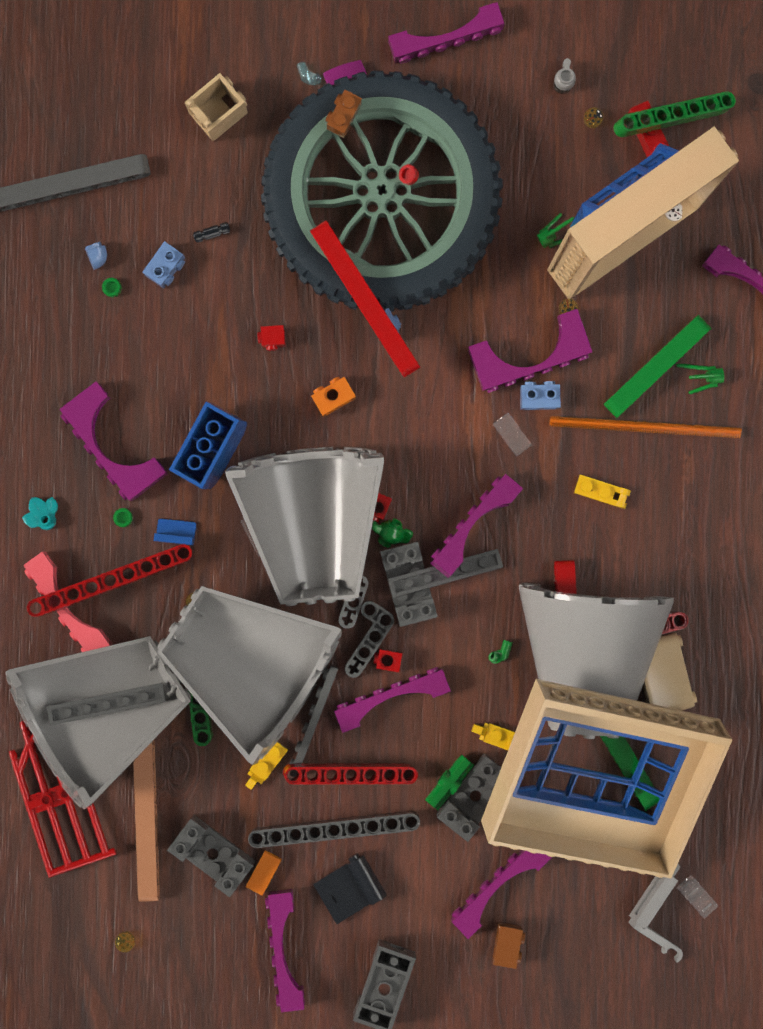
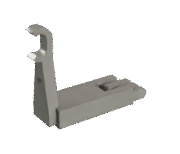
(649, 906)

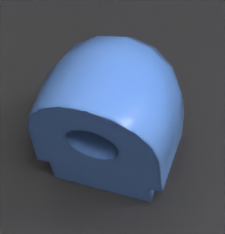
(97, 254)

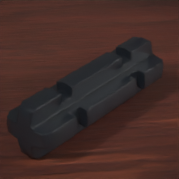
(211, 232)

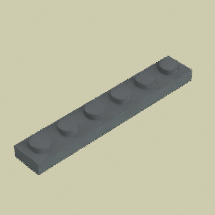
(432, 577)
(106, 704)
(315, 712)

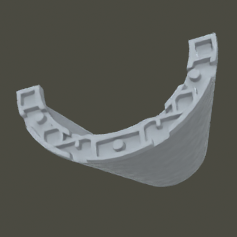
(310, 518)
(593, 641)
(247, 664)
(95, 749)

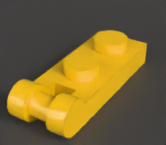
(601, 491)

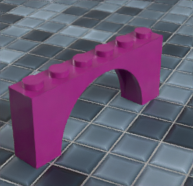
(571, 345)
(82, 415)

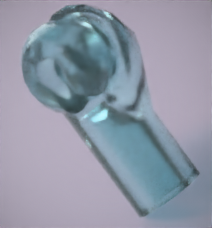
(307, 76)

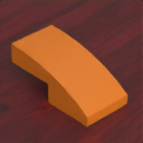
(263, 872)

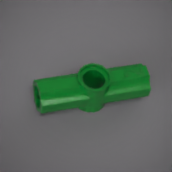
(449, 782)

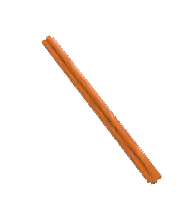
(646, 426)

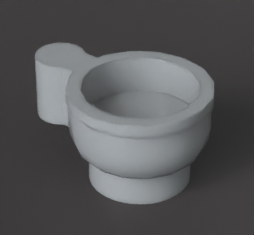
(565, 77)

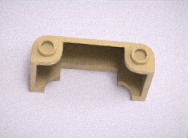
(667, 676)

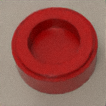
(408, 174)

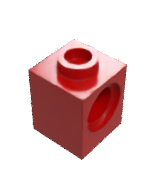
(386, 503)
(395, 666)

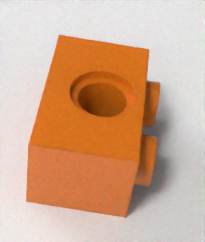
(328, 406)

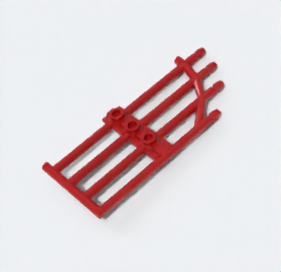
(47, 800)

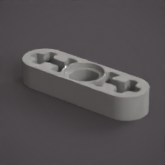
(354, 617)

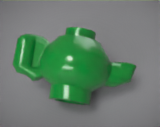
(391, 532)

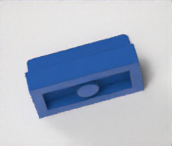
(175, 532)

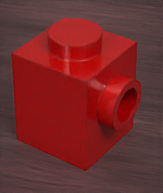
(272, 337)

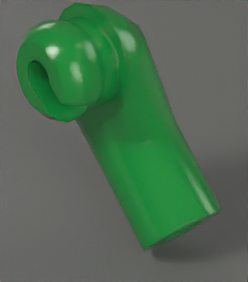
(502, 654)

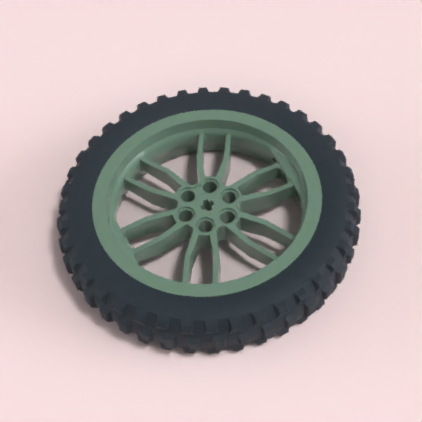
(424, 112)

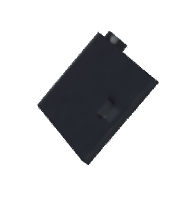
(351, 888)

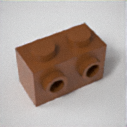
(344, 113)
(507, 945)

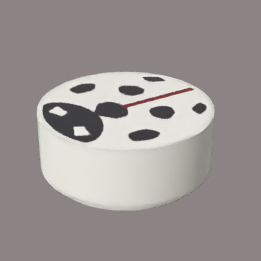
(675, 213)

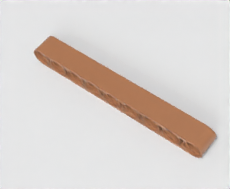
(146, 825)

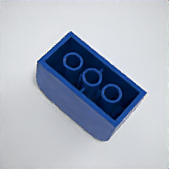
(209, 446)

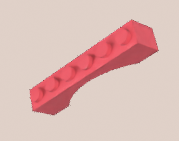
(44, 573)

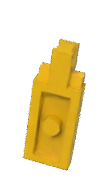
(494, 735)
(264, 767)

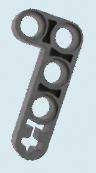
(367, 642)

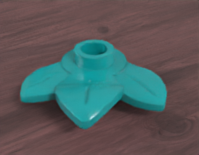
(39, 511)

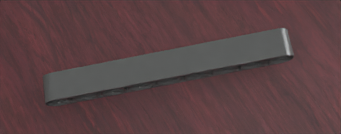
(74, 182)
(325, 834)

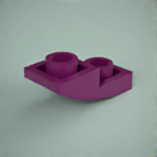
(344, 70)

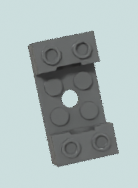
(417, 605)
(459, 810)
(226, 869)
(392, 967)

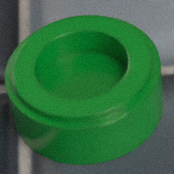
(111, 287)
(123, 517)

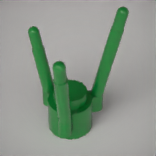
(548, 235)
(713, 375)

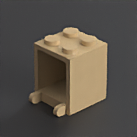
(211, 111)

